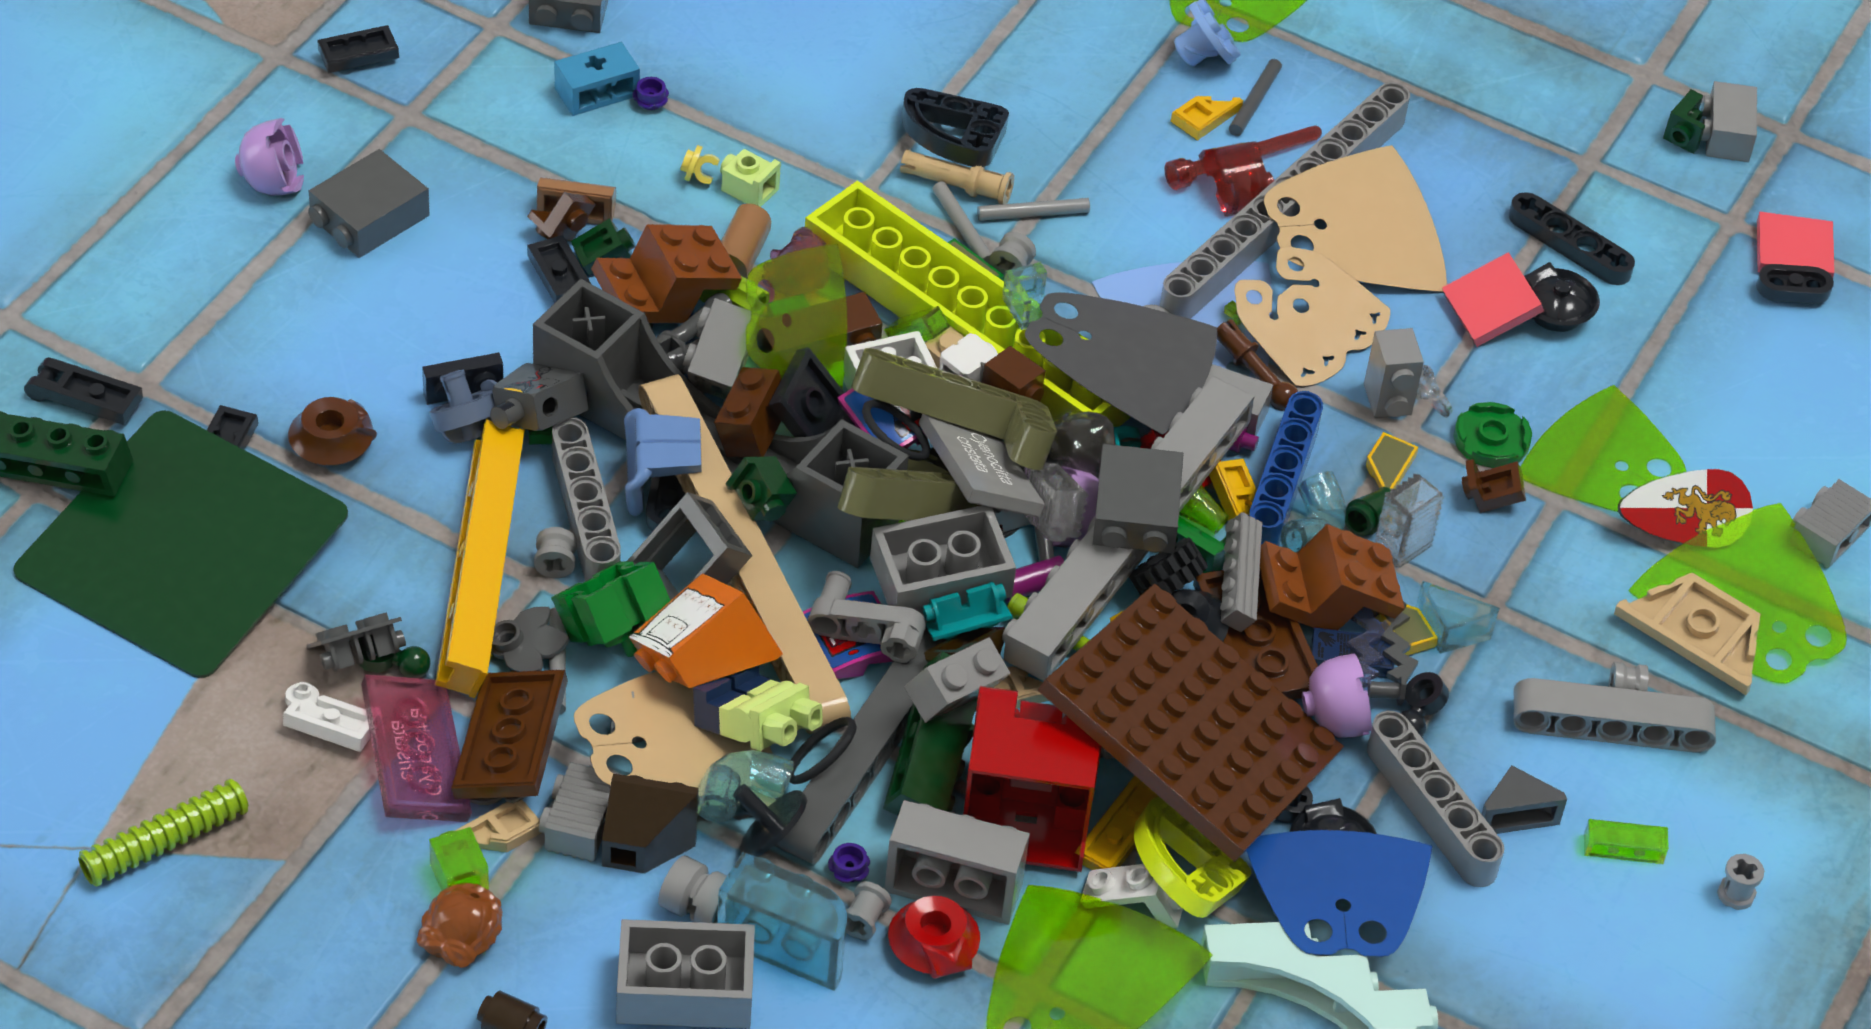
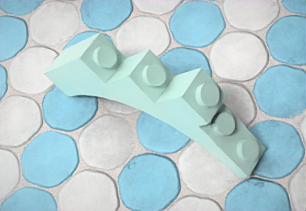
(1334, 986)

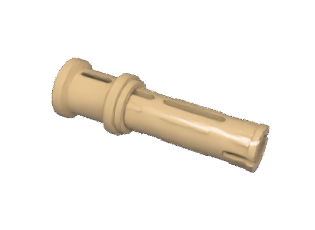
(972, 179)

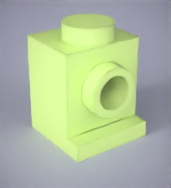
(750, 177)

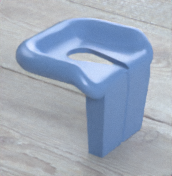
(657, 449)

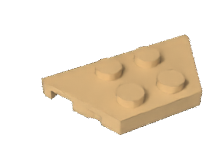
(1700, 626)

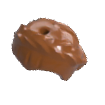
(461, 924)

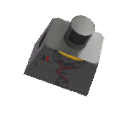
(538, 397)

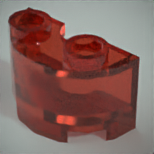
(1237, 174)

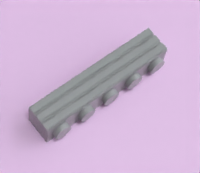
(1241, 572)

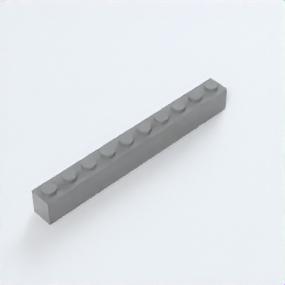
(1094, 573)

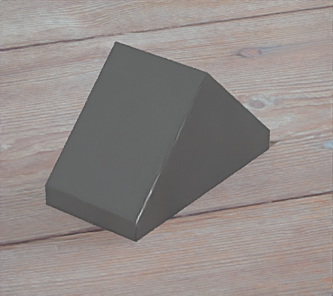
(1523, 803)

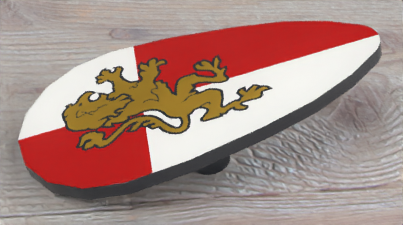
(1686, 503)

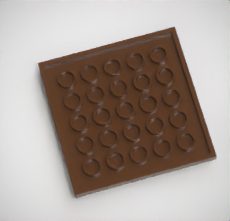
(1192, 720)

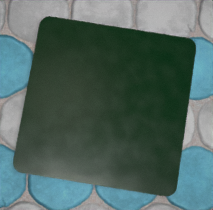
(185, 546)

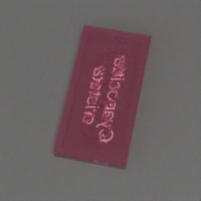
(414, 747)

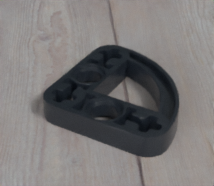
(983, 123)

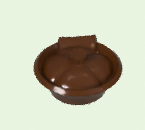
(331, 431)

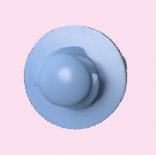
(1205, 37)

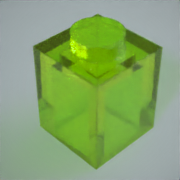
(458, 859)

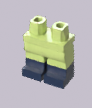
(755, 709)

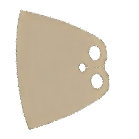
(1372, 216)
(665, 720)

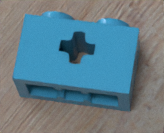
(596, 78)

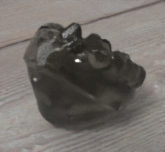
(1081, 440)

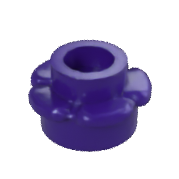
(651, 93)
(852, 855)

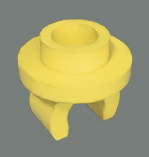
(693, 162)

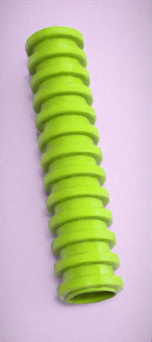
(163, 832)

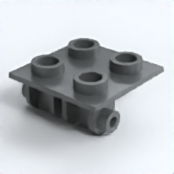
(338, 652)

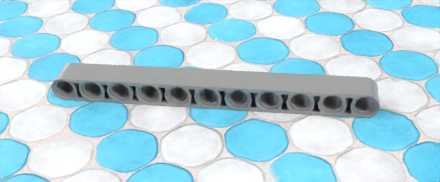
(1252, 230)

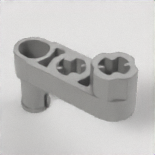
(893, 627)

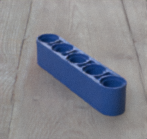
(1286, 464)

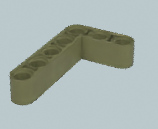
(1016, 419)
(902, 494)

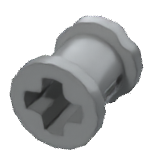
(1741, 878)
(865, 909)

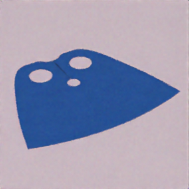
(1315, 868)

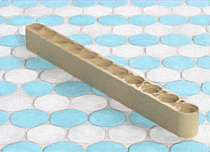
(761, 575)

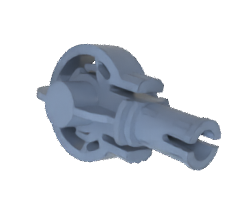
(465, 412)

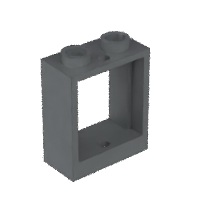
(688, 516)

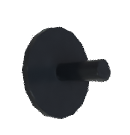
(771, 821)

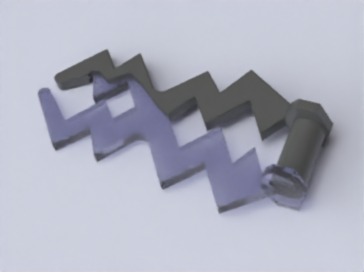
(1370, 657)

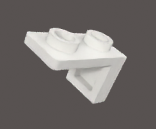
(1133, 885)

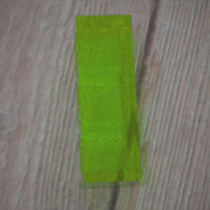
(928, 322)
(1626, 841)

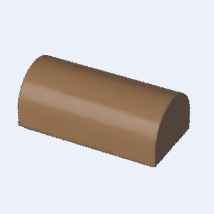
(551, 190)
(746, 236)

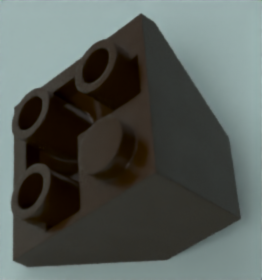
(648, 822)

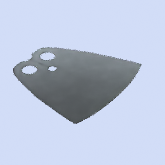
(1136, 355)

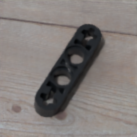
(1607, 261)

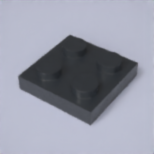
(807, 396)

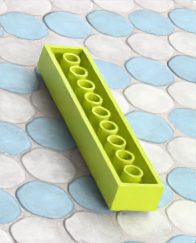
(917, 270)

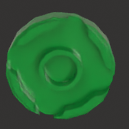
(1492, 434)

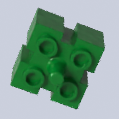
(611, 604)

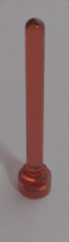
(1182, 172)

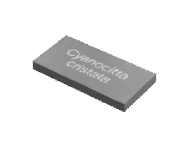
(982, 467)

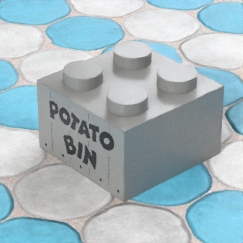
(720, 350)

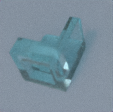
(1024, 292)

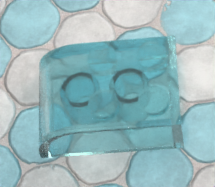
(794, 918)

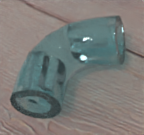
(1323, 506)
(760, 771)

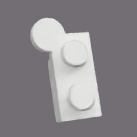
(325, 717)

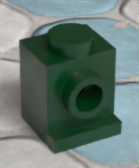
(762, 487)

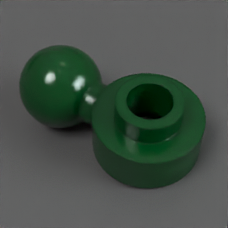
(411, 661)

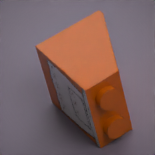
(704, 635)

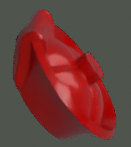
(934, 936)

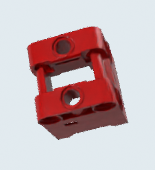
(1034, 768)

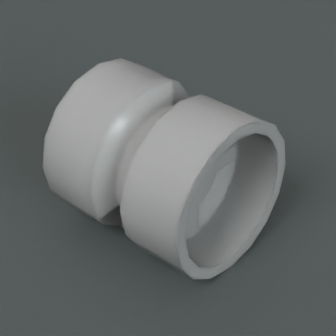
(691, 890)

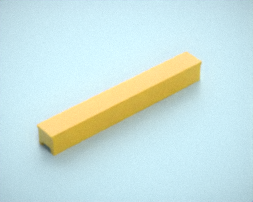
(480, 560)

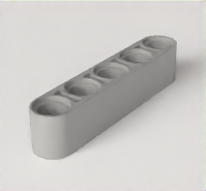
(584, 497)
(1614, 715)
(1435, 799)

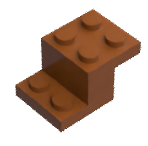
(669, 271)
(1330, 579)

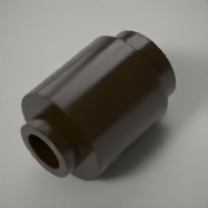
(509, 1012)

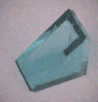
(1456, 617)

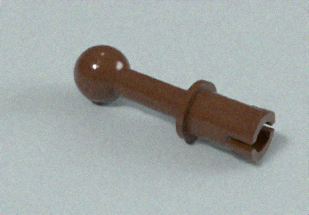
(1244, 352)

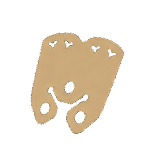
(1325, 330)

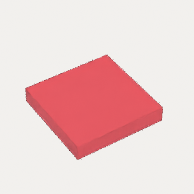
(1794, 241)
(1492, 299)

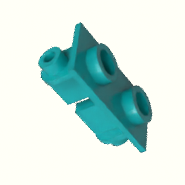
(984, 609)

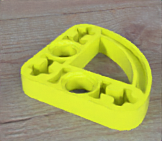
(1216, 874)

